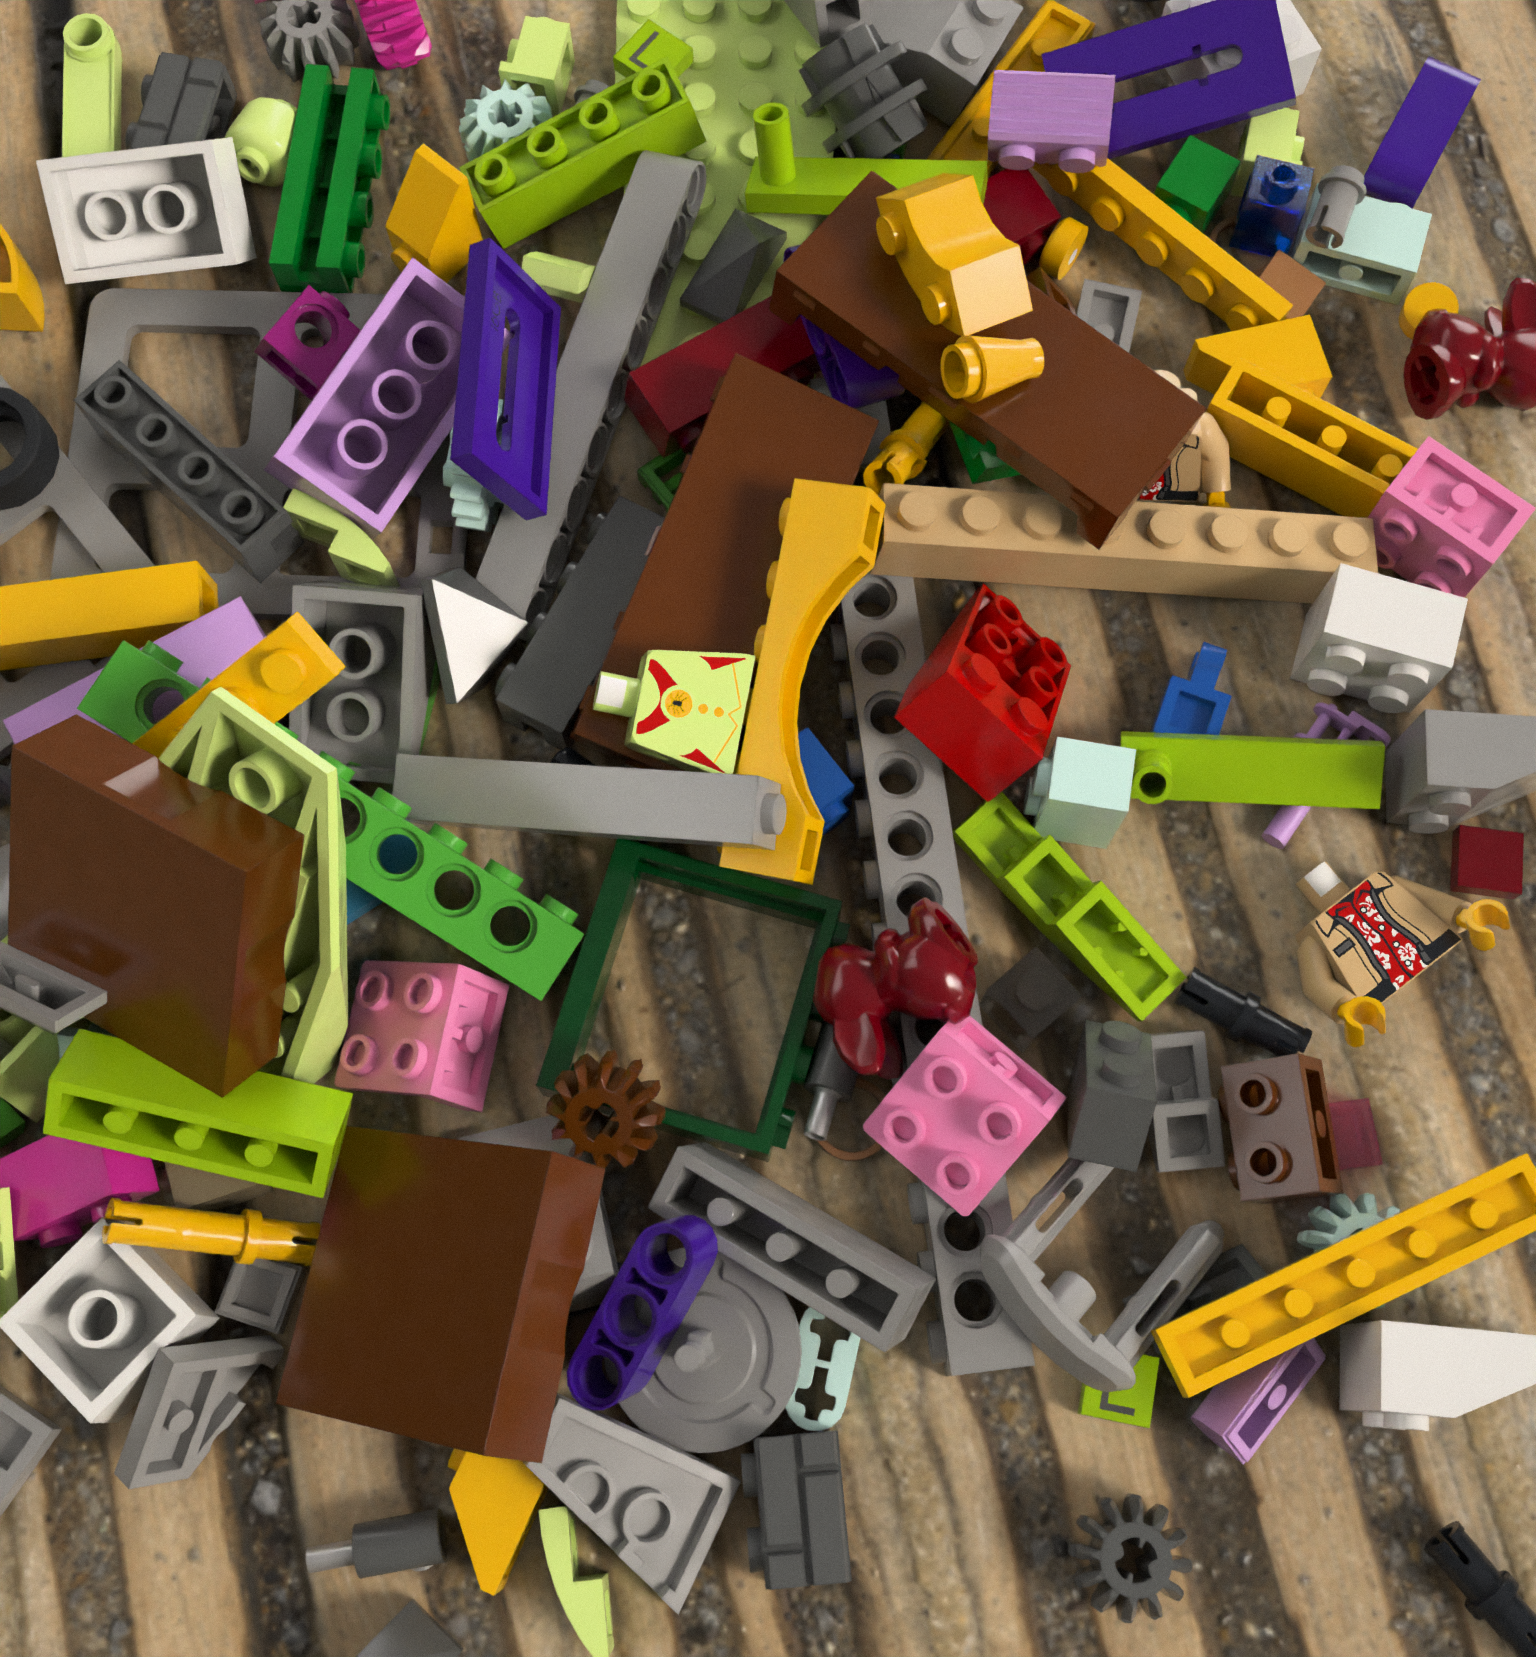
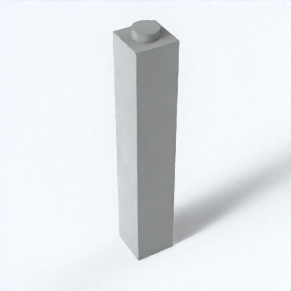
(592, 800)

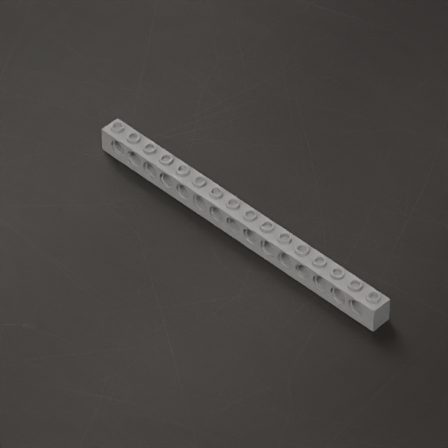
(933, 874)

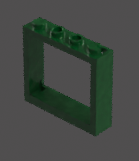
(597, 955)

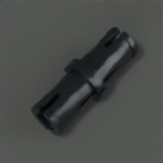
(1241, 1015)
(1489, 1592)

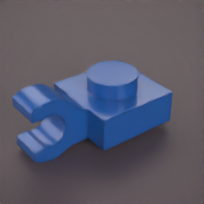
(1193, 704)

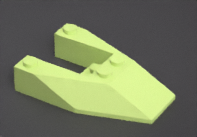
(263, 766)

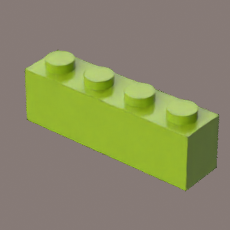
(259, 1132)

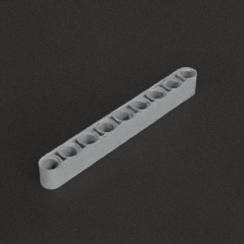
(593, 373)

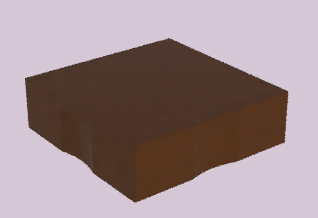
(155, 897)
(443, 1290)

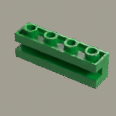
(329, 182)

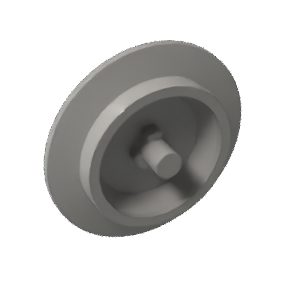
(725, 1366)

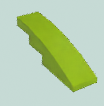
(1068, 907)

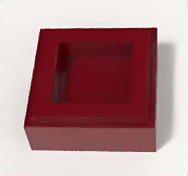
(1487, 862)

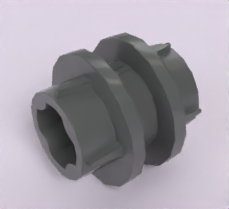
(863, 95)

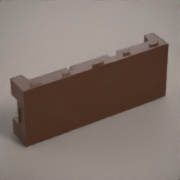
(1082, 431)
(722, 530)

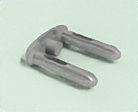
(1053, 1314)

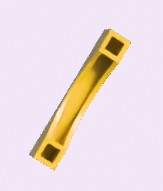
(824, 551)

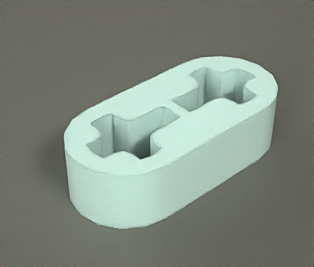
(838, 1376)

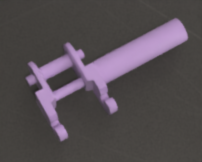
(1288, 816)

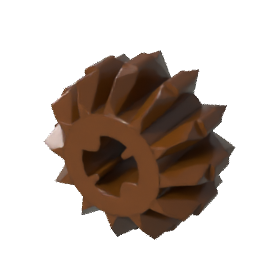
(603, 1136)

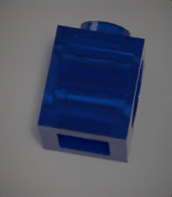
(1271, 206)

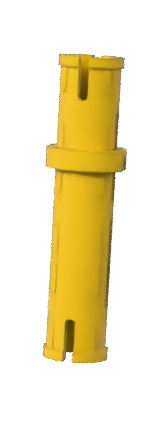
(905, 449)
(210, 1232)

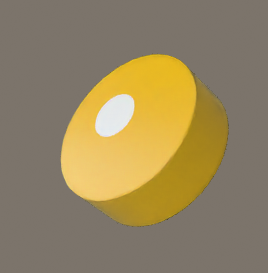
(1063, 247)

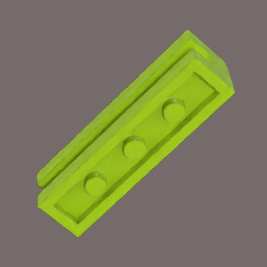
(582, 153)

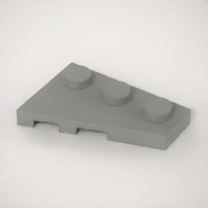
(637, 1495)

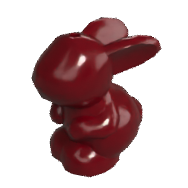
(1460, 358)
(915, 973)

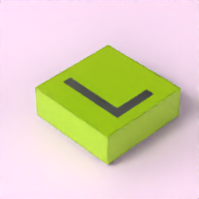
(649, 46)
(1124, 1406)

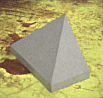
(44, 992)

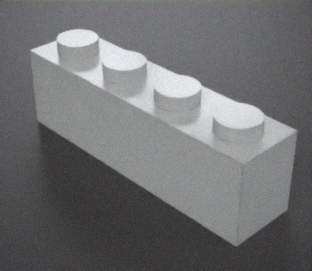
(795, 1245)

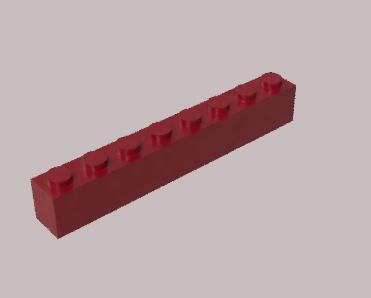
(675, 389)

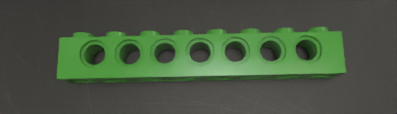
(124, 704)

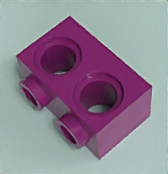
(303, 365)

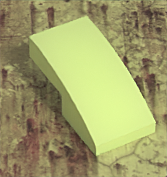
(559, 275)
(349, 547)
(582, 1597)

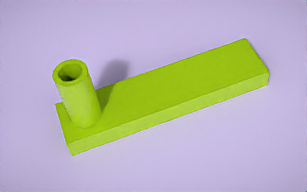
(818, 184)
(1256, 769)

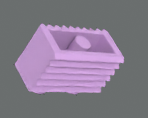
(1050, 119)

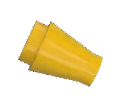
(986, 365)

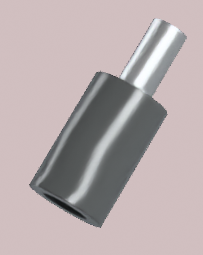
(828, 1081)
(386, 1546)

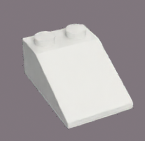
(147, 210)
(1422, 1371)

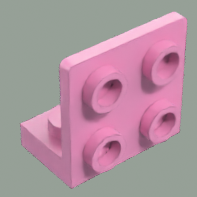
(1444, 521)
(423, 1032)
(963, 1113)

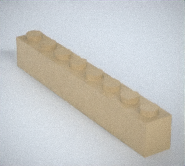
(1152, 550)

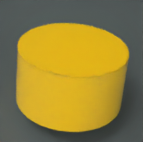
(1422, 299)

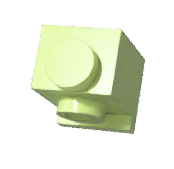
(542, 59)
(1268, 136)

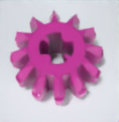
(395, 31)

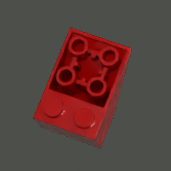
(987, 694)

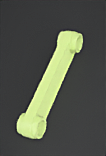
(91, 87)

